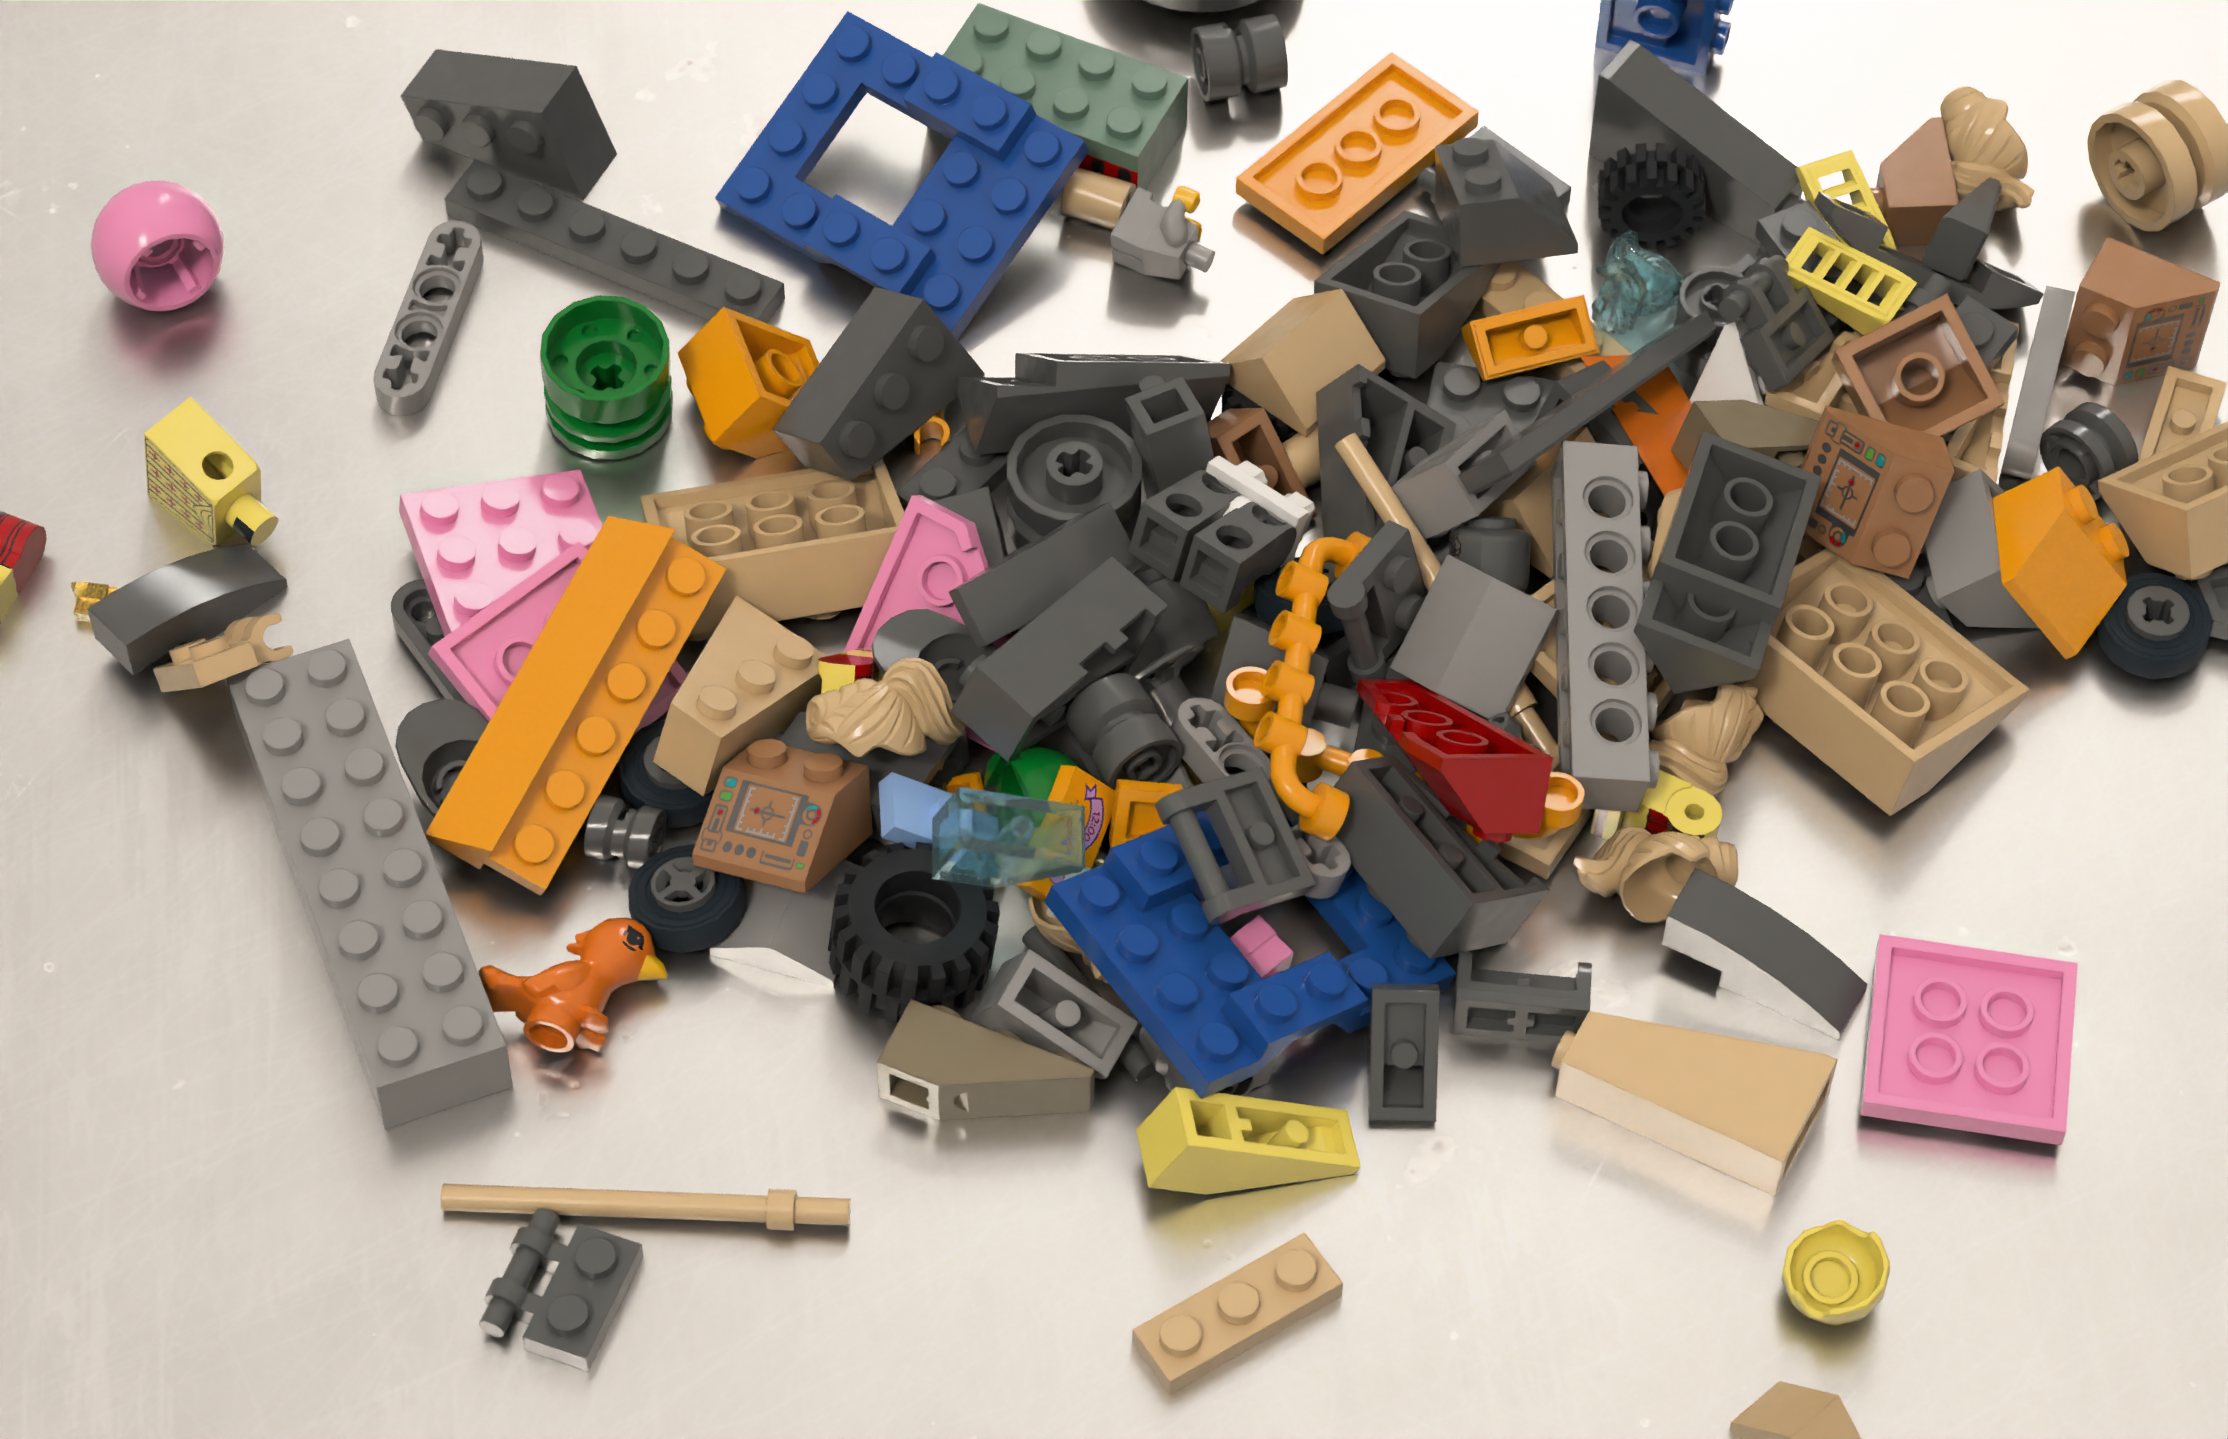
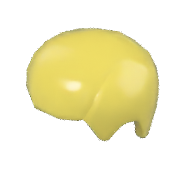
(1836, 1273)

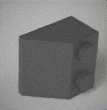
(1497, 206)

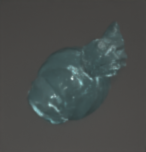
(1634, 285)

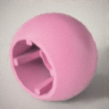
(157, 246)

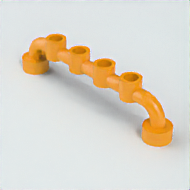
(1291, 685)
(1247, 704)

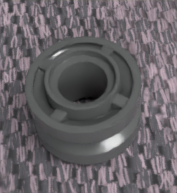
(2088, 446)

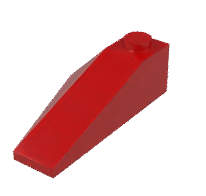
(1465, 760)

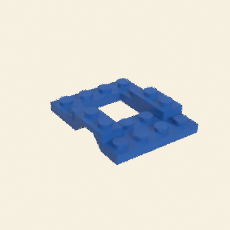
(965, 214)
(1192, 984)

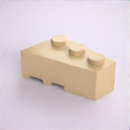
(738, 691)

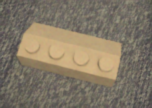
(2176, 504)

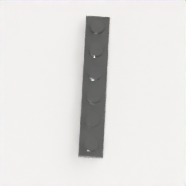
(610, 245)

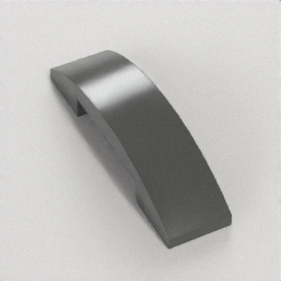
(1984, 283)

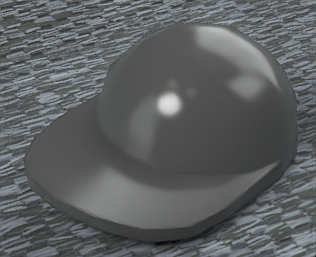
(931, 638)
(435, 745)

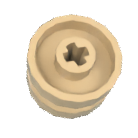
(2160, 155)

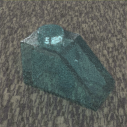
(1005, 839)

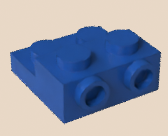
(1675, 31)

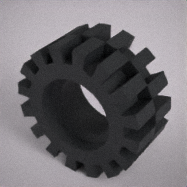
(1650, 173)

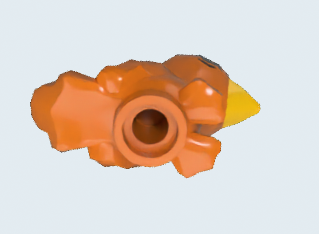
(568, 999)

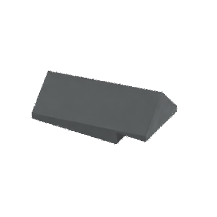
(1074, 383)
(1724, 565)

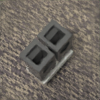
(1220, 530)

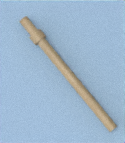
(1390, 508)
(778, 1209)

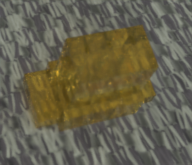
(88, 594)

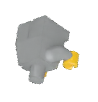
(1160, 238)

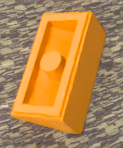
(1531, 338)

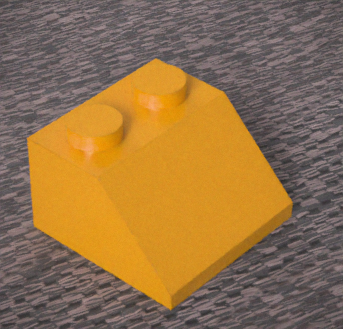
(745, 379)
(2059, 557)

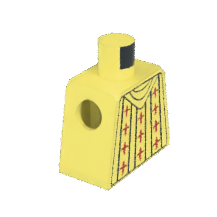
(205, 477)

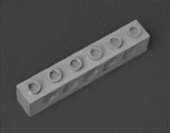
(1604, 480)

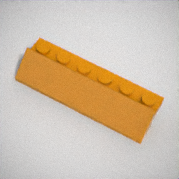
(575, 702)

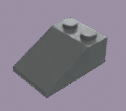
(1409, 291)

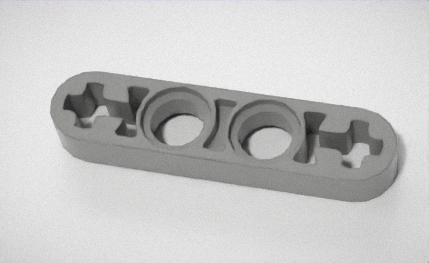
(424, 316)
(2038, 382)
(1216, 741)

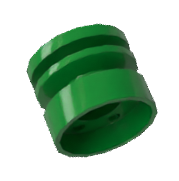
(607, 377)

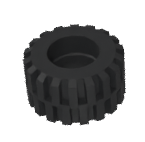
(894, 971)

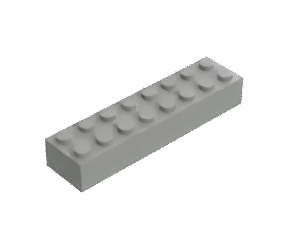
(369, 885)

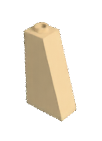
(1698, 1092)

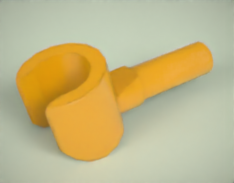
(933, 428)

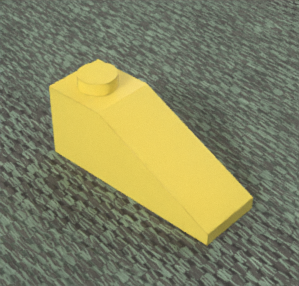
(1242, 1143)

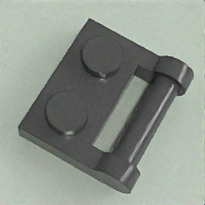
(1378, 600)
(1252, 837)

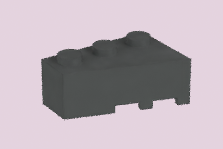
(514, 117)
(875, 385)
(1392, 428)
(1036, 675)
(1425, 866)

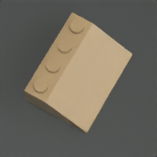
(786, 539)
(1877, 681)

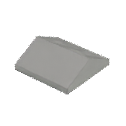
(1474, 639)
(786, 929)

